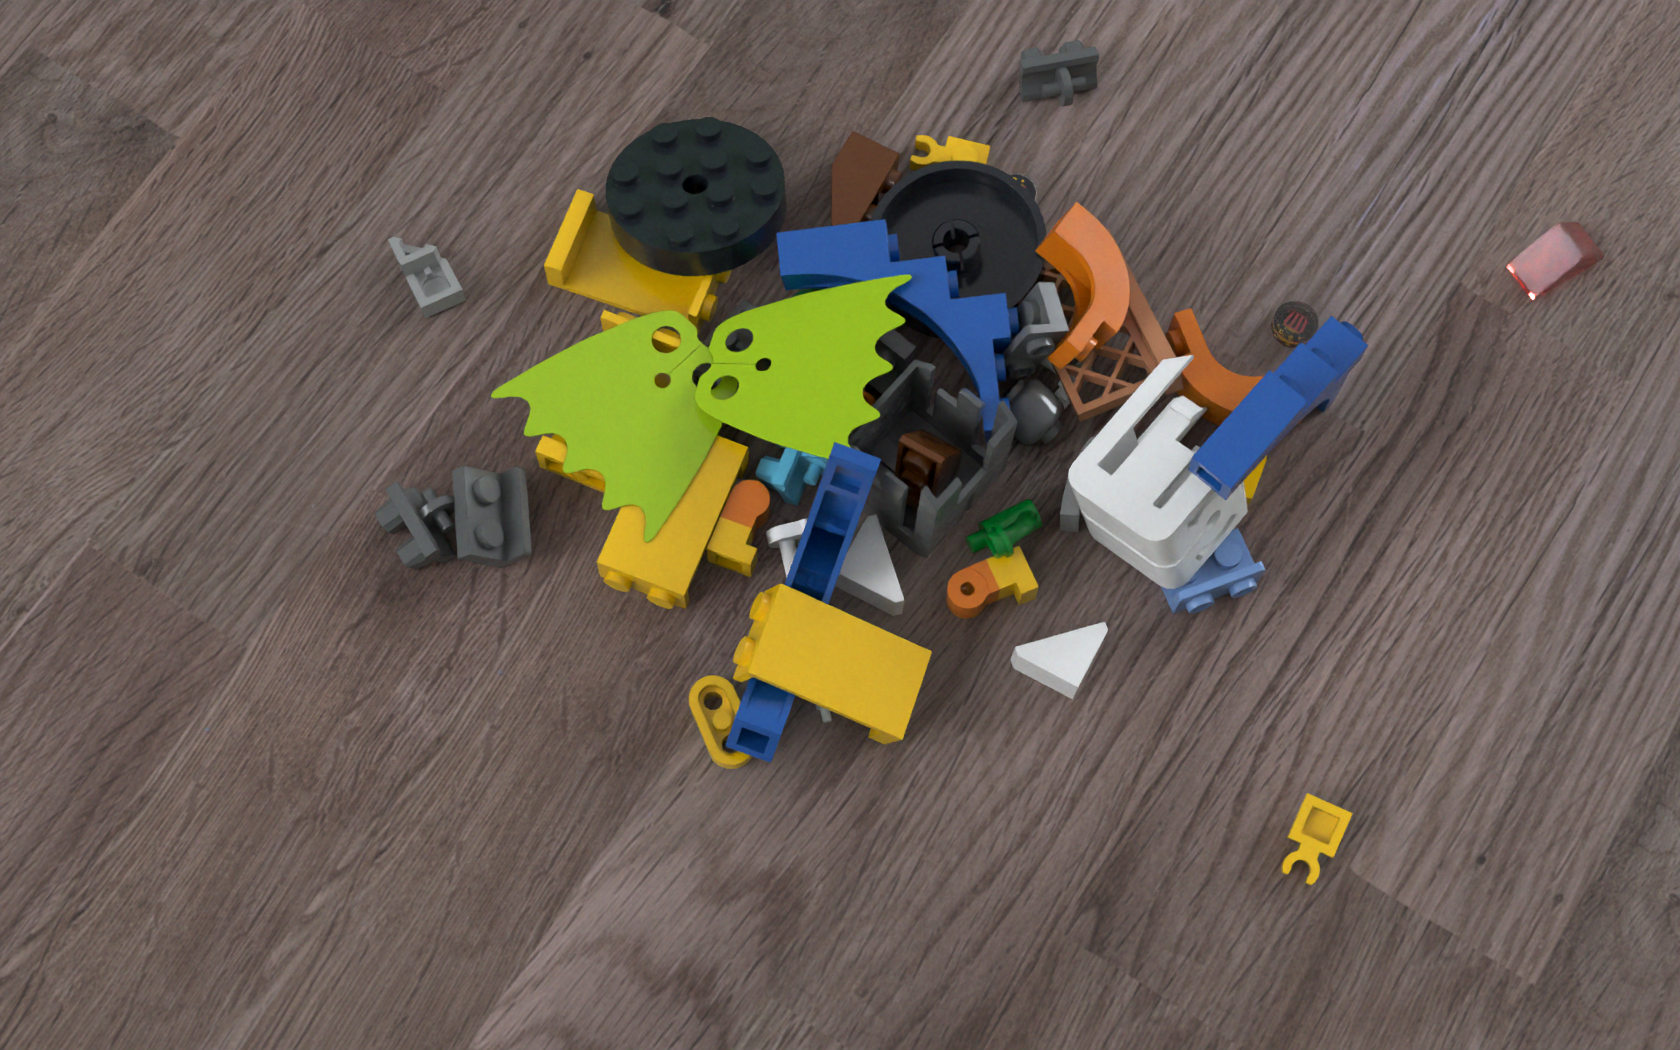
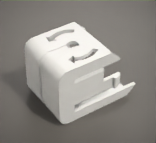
(1142, 494)

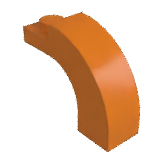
(1098, 279)
(1204, 379)

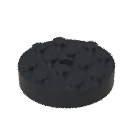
(970, 208)
(704, 233)

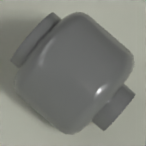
(1035, 410)

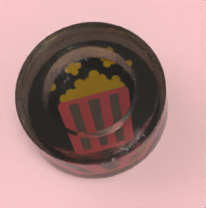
(1294, 324)

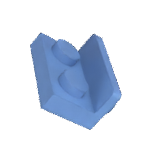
(1224, 572)

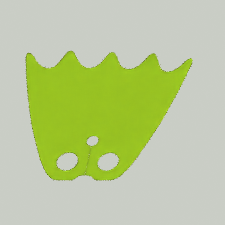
(818, 368)
(617, 418)

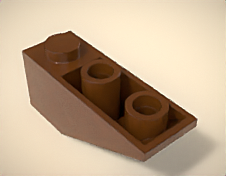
(861, 179)
(925, 462)

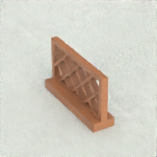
(1144, 336)

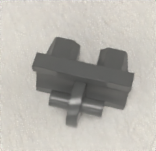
(1058, 73)
(426, 519)

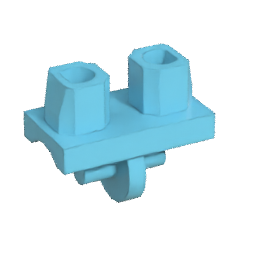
(790, 473)

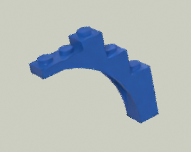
(865, 251)
(1277, 404)
(814, 573)

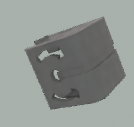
(949, 420)

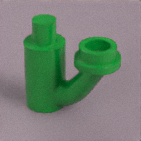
(1005, 529)

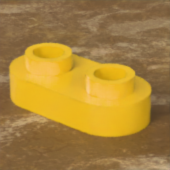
(717, 724)

